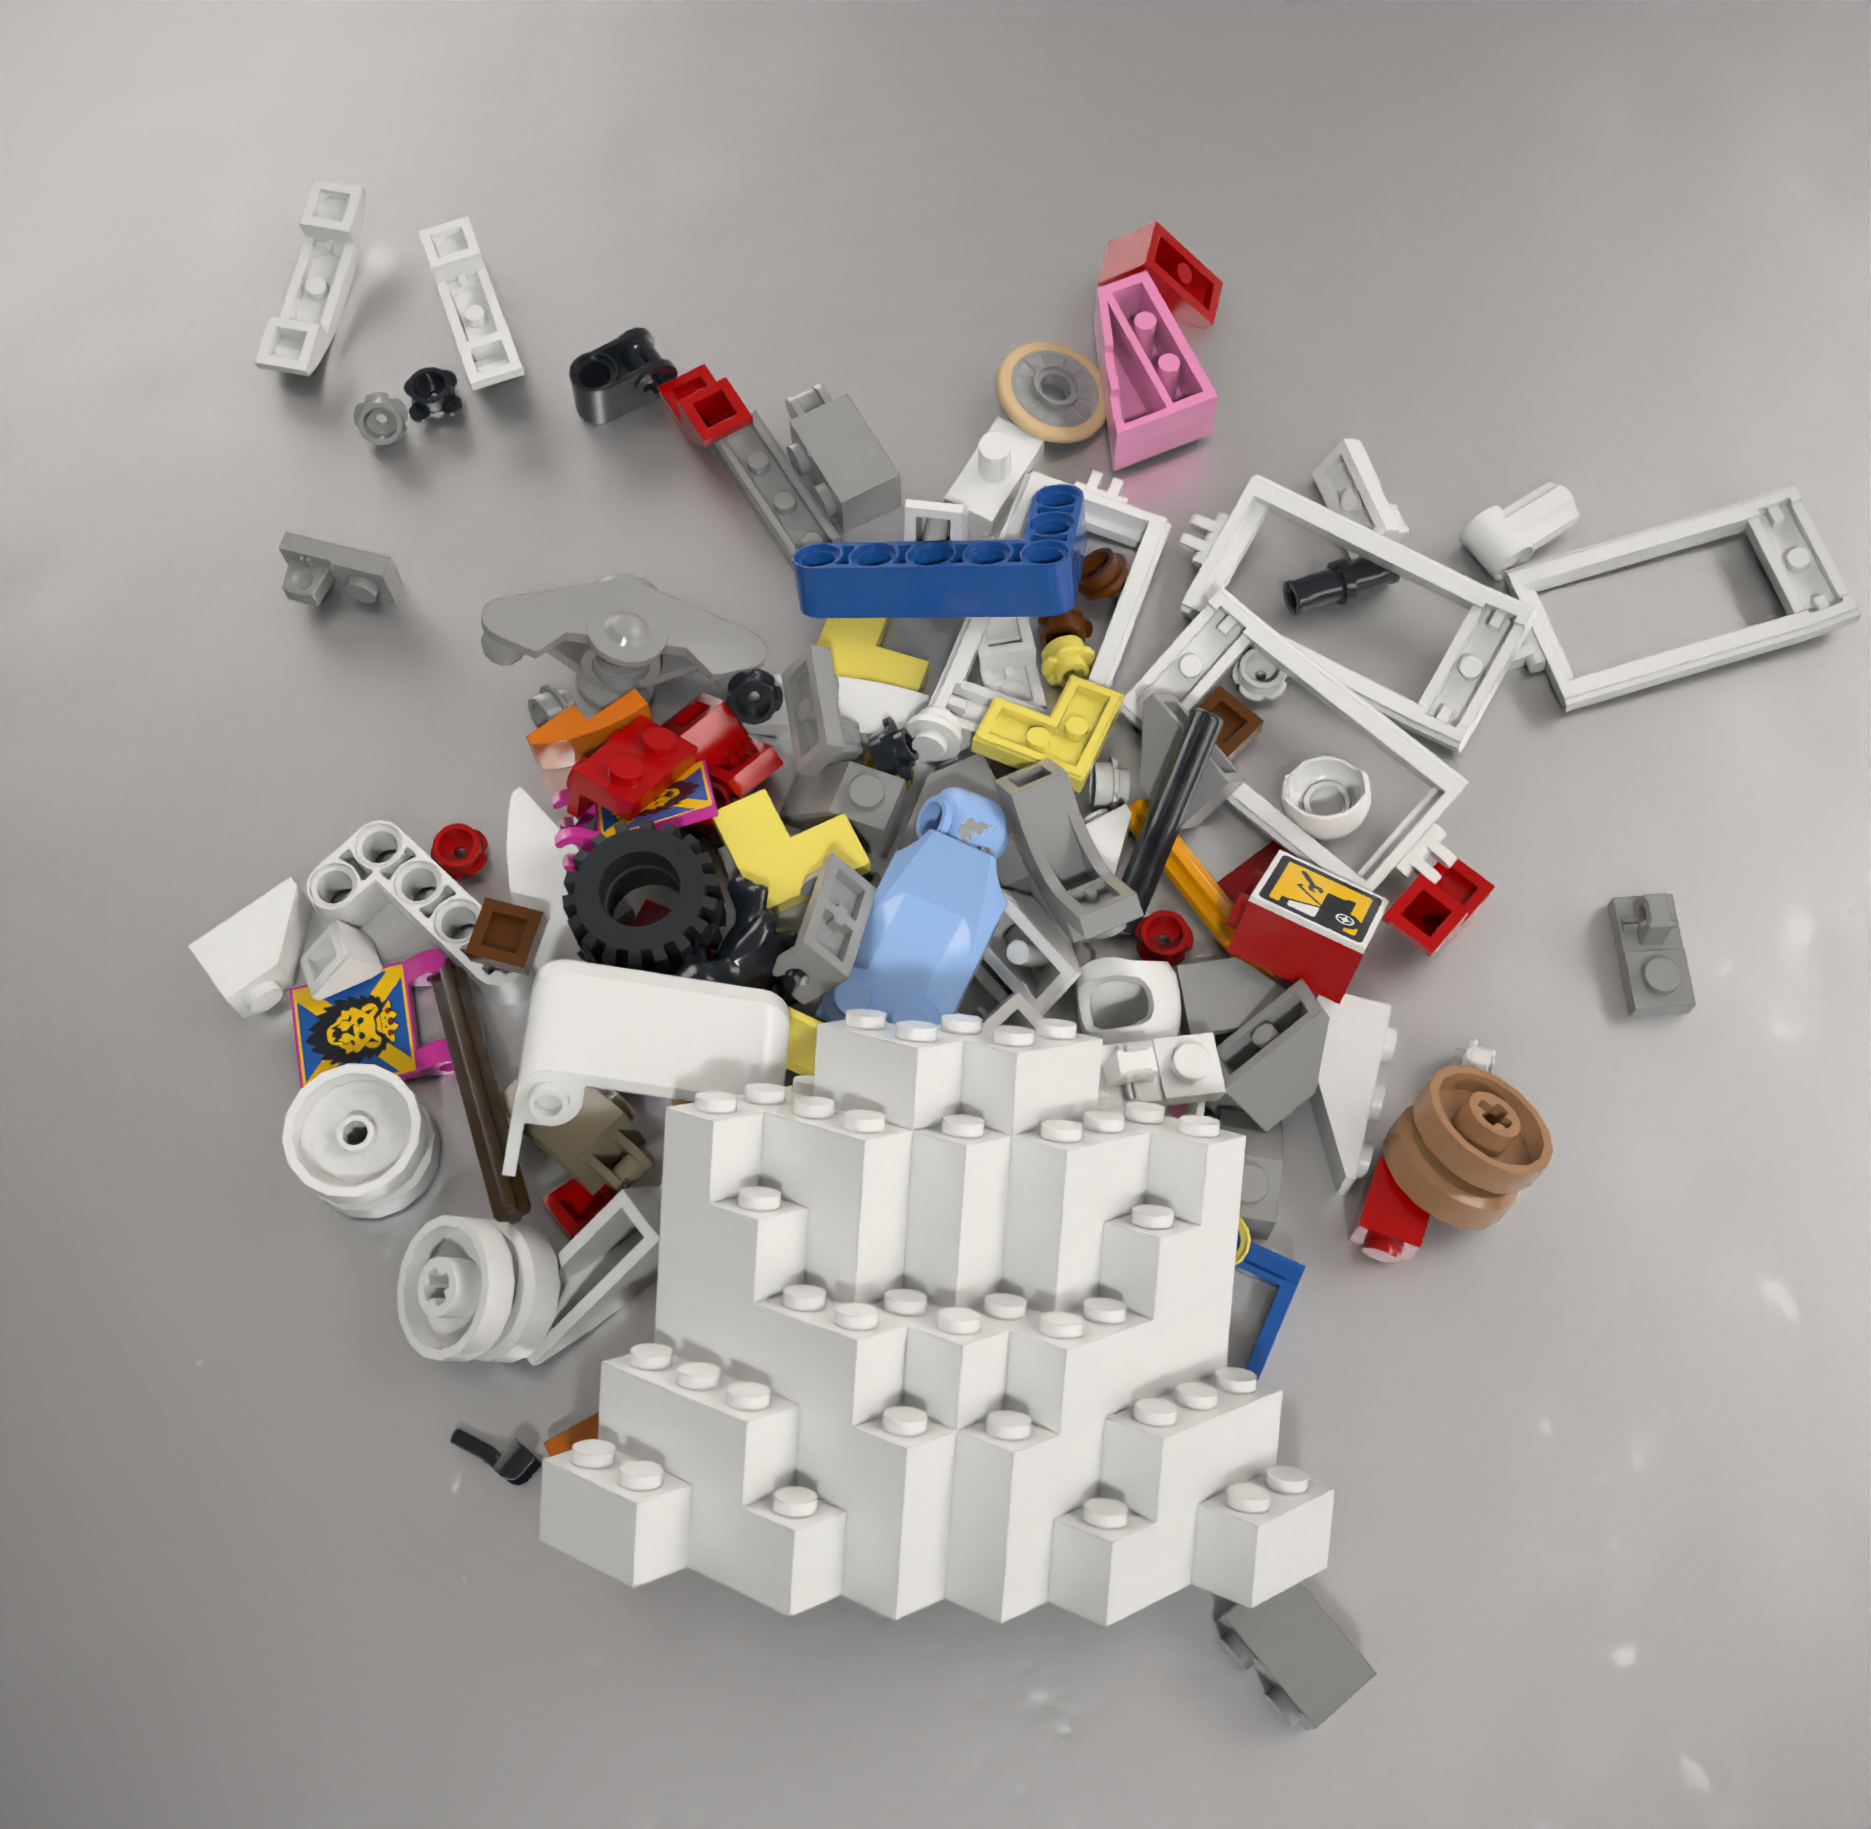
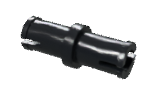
(1336, 584)

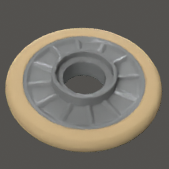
(1030, 409)

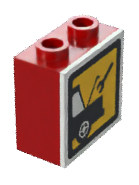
(1305, 924)

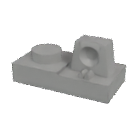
(321, 564)
(813, 714)
(1651, 955)

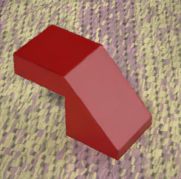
(704, 407)
(729, 752)
(1435, 913)

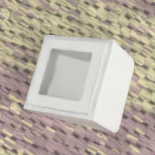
(339, 960)

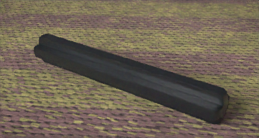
(1170, 806)

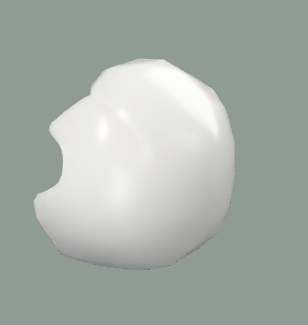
(1326, 797)

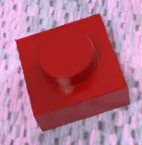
(575, 1207)

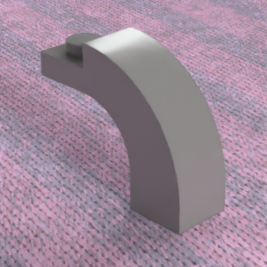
(1062, 856)

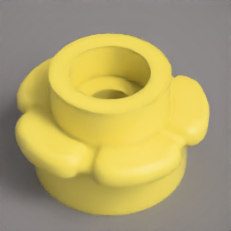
(1066, 657)

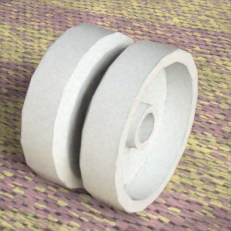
(361, 1141)
(477, 1289)

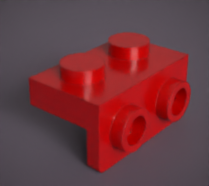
(629, 769)

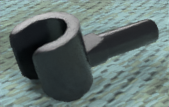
(513, 1464)

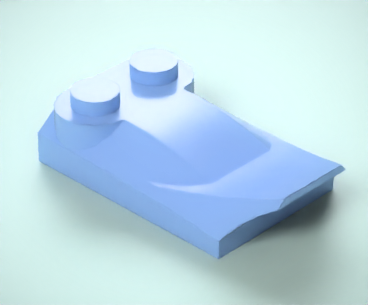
(923, 933)

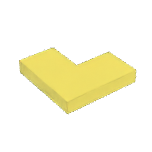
(859, 656)
(1068, 736)
(773, 858)

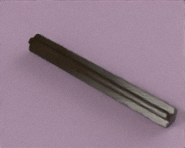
(479, 1093)

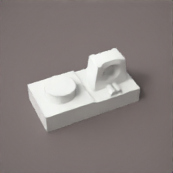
(1354, 491)
(1163, 1070)

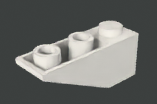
(1347, 1083)

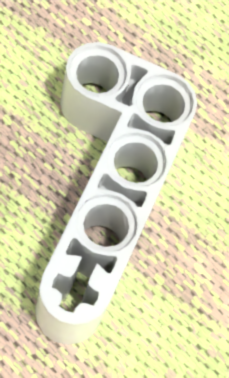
(398, 882)

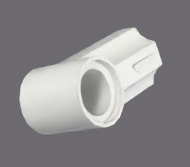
(1512, 535)

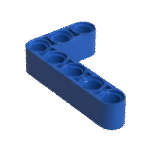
(953, 577)

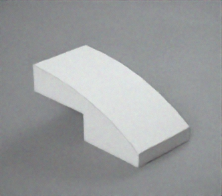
(1009, 660)

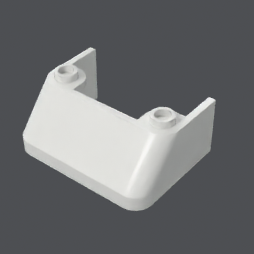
(641, 1038)

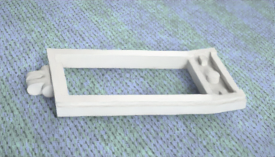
(1106, 516)
(1787, 549)
(1203, 657)
(1472, 662)

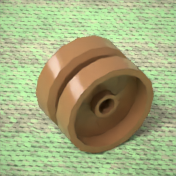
(1467, 1147)

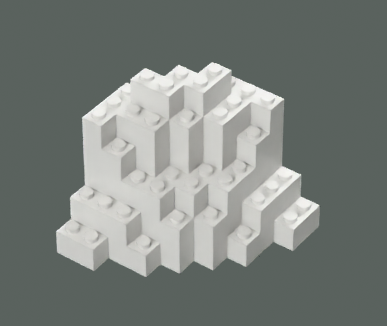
(942, 1346)

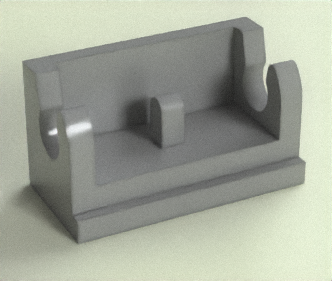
(829, 929)

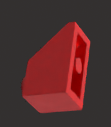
(1180, 277)

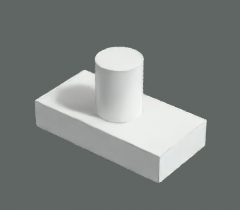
(995, 473)

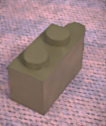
(596, 1144)

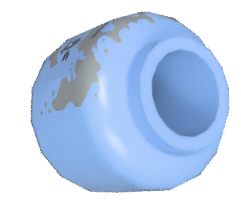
(966, 818)

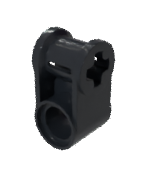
(618, 376)

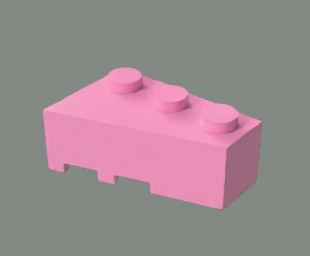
(1148, 374)

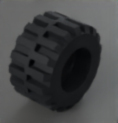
(638, 860)

